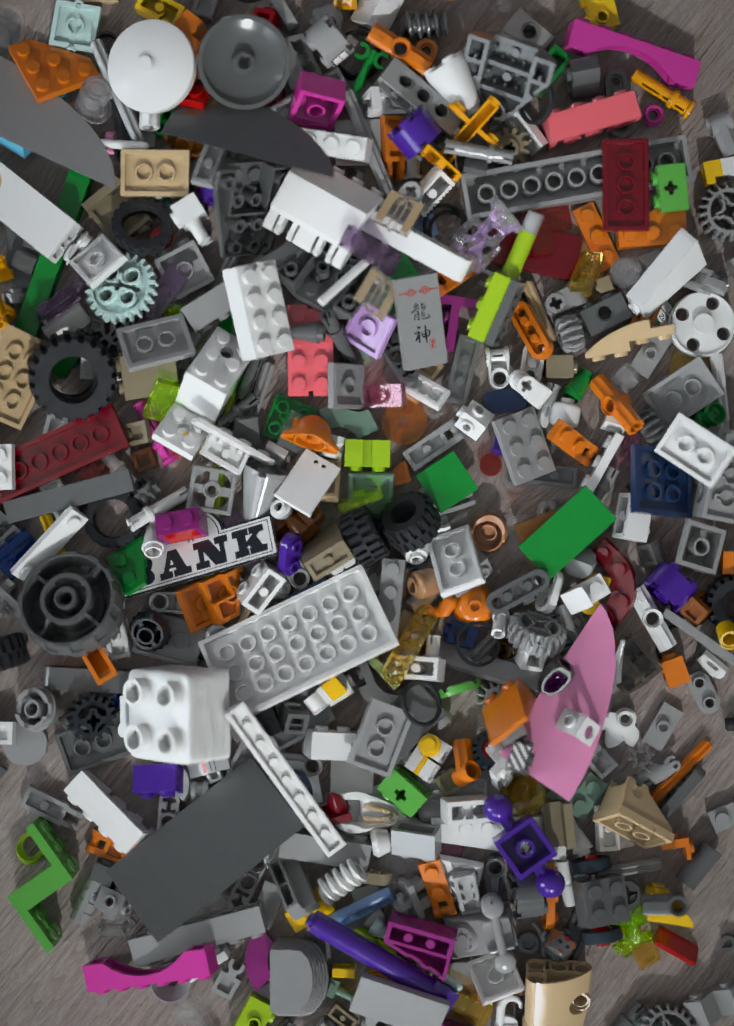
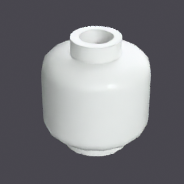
(566, 411)

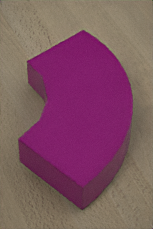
(257, 960)

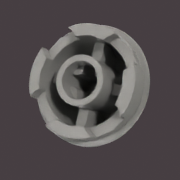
(37, 709)

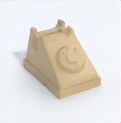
(633, 815)

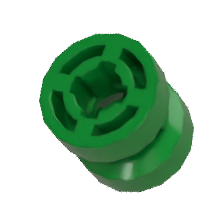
(710, 415)

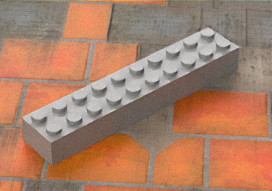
(557, 180)

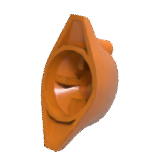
(311, 433)

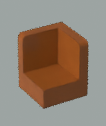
(696, 610)

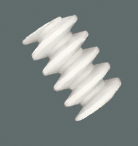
(341, 882)

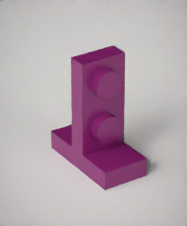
(452, 316)

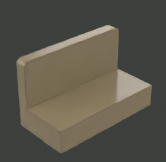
(559, 823)

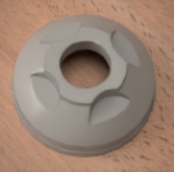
(170, 993)

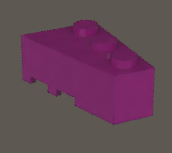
(422, 941)

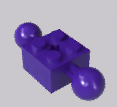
(523, 862)

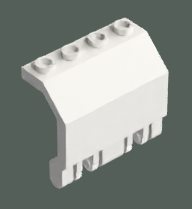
(321, 211)

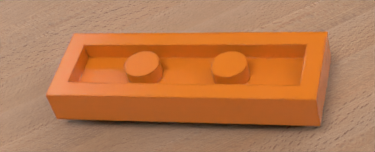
(591, 230)

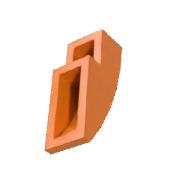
(100, 665)

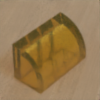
(470, 1009)

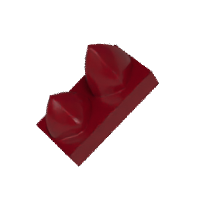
(337, 809)

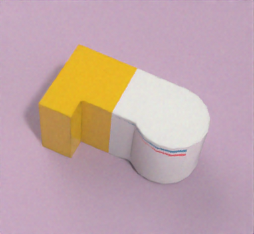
(716, 169)
(325, 694)

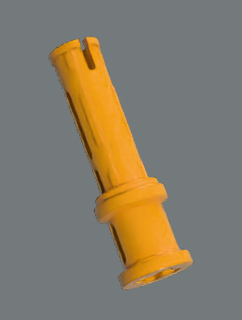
(672, 98)

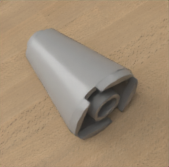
(259, 488)

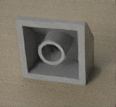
(700, 547)

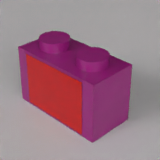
(181, 525)

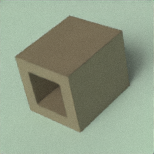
(560, 367)

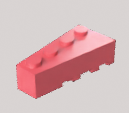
(590, 118)

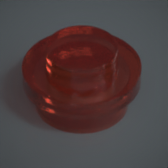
(490, 464)

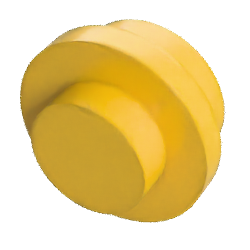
(429, 745)

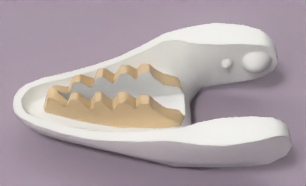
(373, 813)

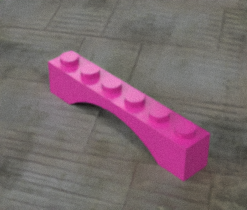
(673, 68)
(109, 973)

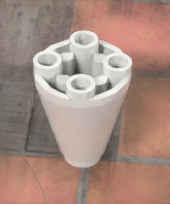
(455, 82)

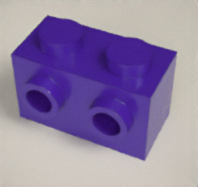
(158, 780)

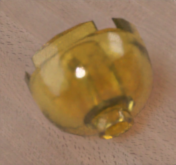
(525, 794)

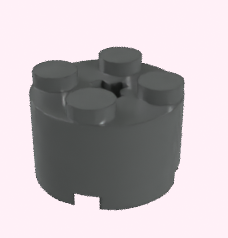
(525, 897)

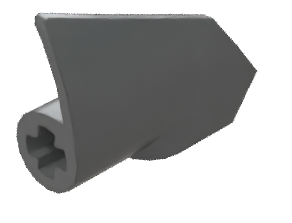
(20, 258)

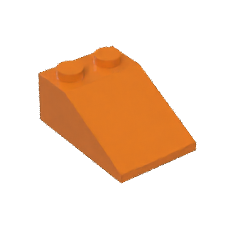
(507, 709)

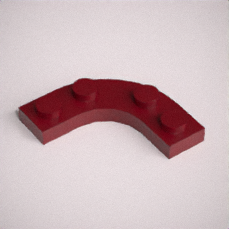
(622, 579)

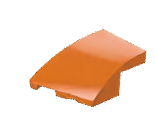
(211, 599)

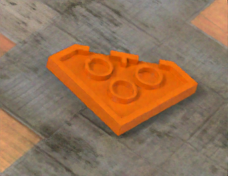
(50, 69)

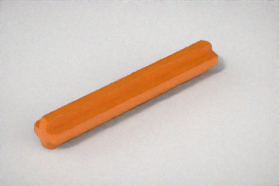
(687, 764)

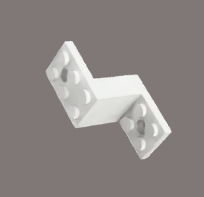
(202, 393)

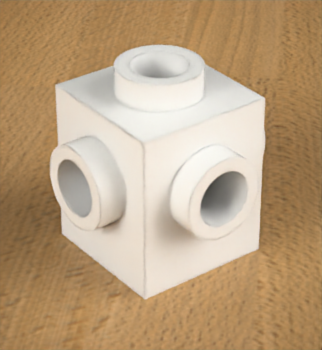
(473, 419)

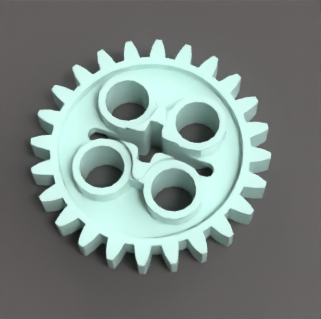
(117, 307)

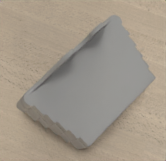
(296, 977)

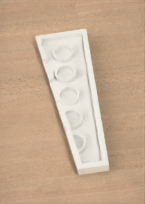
(480, 834)

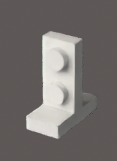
(375, 104)

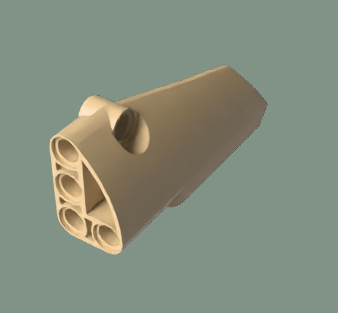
(556, 992)

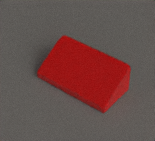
(676, 945)

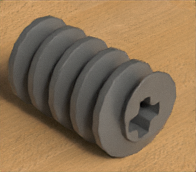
(424, 23)

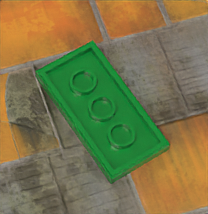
(567, 532)

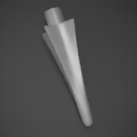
(619, 658)

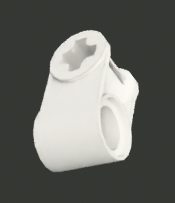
(497, 365)
(530, 389)

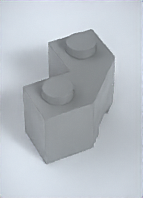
(711, 1003)

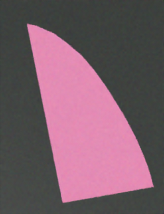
(560, 757)

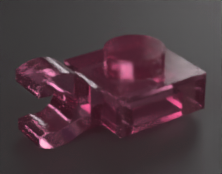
(628, 440)

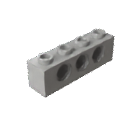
(407, 96)

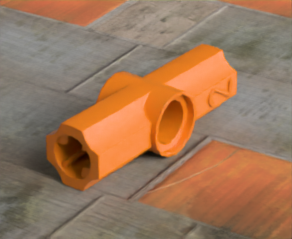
(386, 40)
(616, 404)

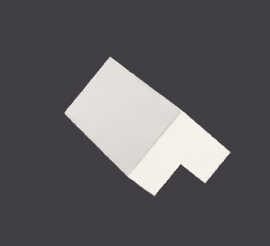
(374, 11)

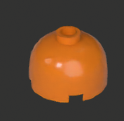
(472, 606)

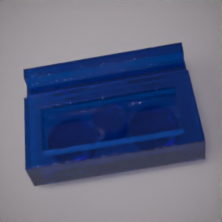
(14, 550)

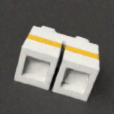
(424, 766)

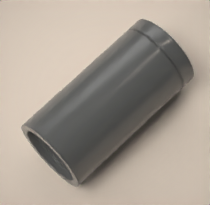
(697, 868)

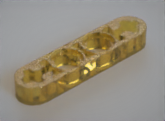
(406, 642)

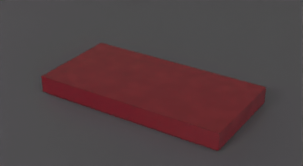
(625, 185)
(557, 265)

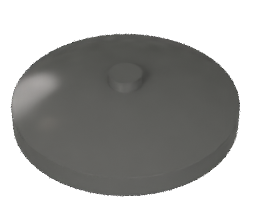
(244, 61)

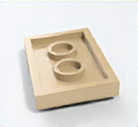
(155, 173)

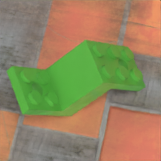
(43, 883)

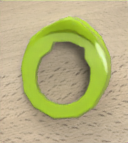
(21, 852)

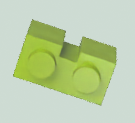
(367, 454)

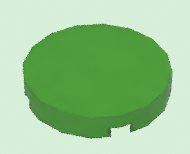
(459, 688)

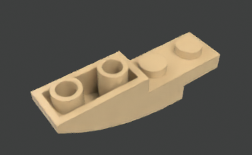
(621, 340)

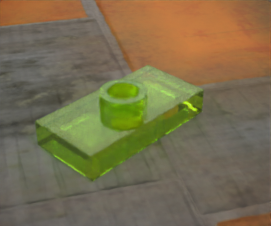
(161, 399)
(360, 498)

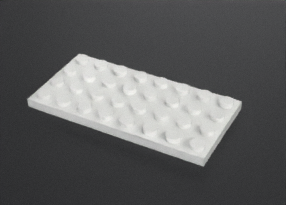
(301, 641)

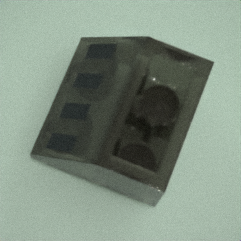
(637, 665)

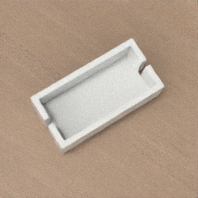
(258, 310)

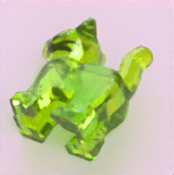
(633, 936)

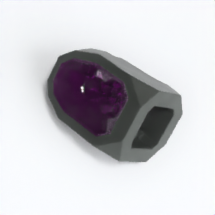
(555, 676)

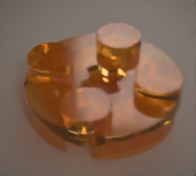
(399, 434)

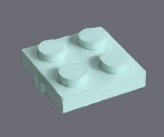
(75, 25)

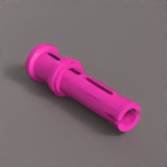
(167, 459)

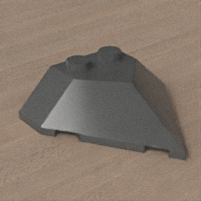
(507, 70)

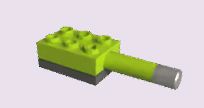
(504, 288)

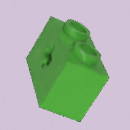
(676, 177)
(415, 795)

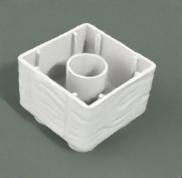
(178, 713)

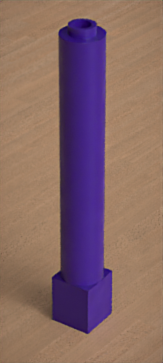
(377, 957)

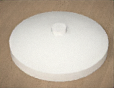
(152, 66)

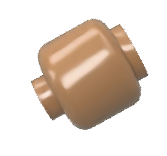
(423, 583)

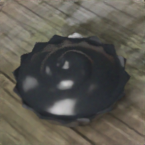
(150, 630)

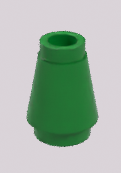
(577, 386)

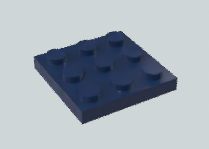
(658, 485)

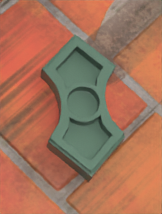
(359, 423)

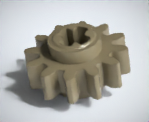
(519, 142)

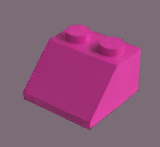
(317, 101)

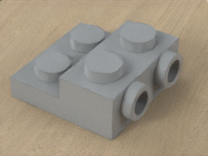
(189, 262)

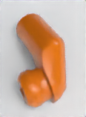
(445, 607)

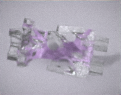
(472, 245)

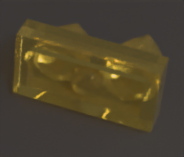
(586, 273)

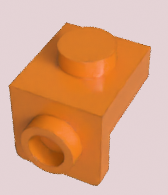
(681, 841)

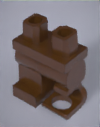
(299, 524)

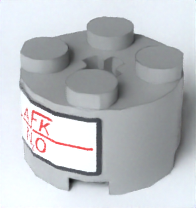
(329, 42)

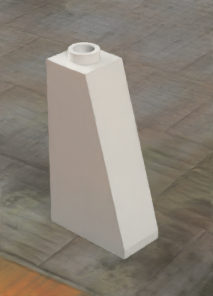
(667, 274)

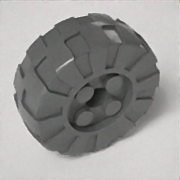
(71, 604)

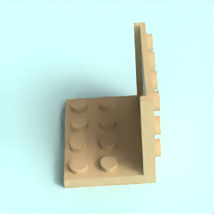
(15, 393)

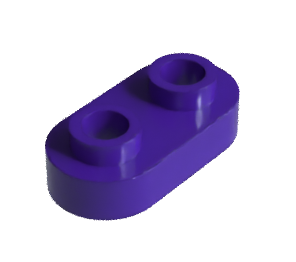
(289, 554)

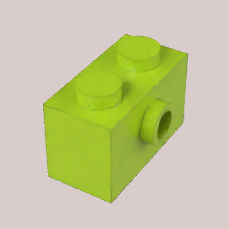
(255, 1011)

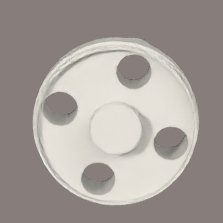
(702, 324)

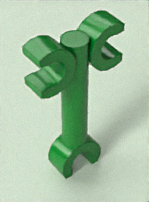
(371, 57)

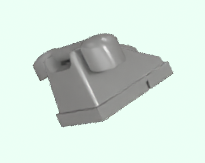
(486, 933)

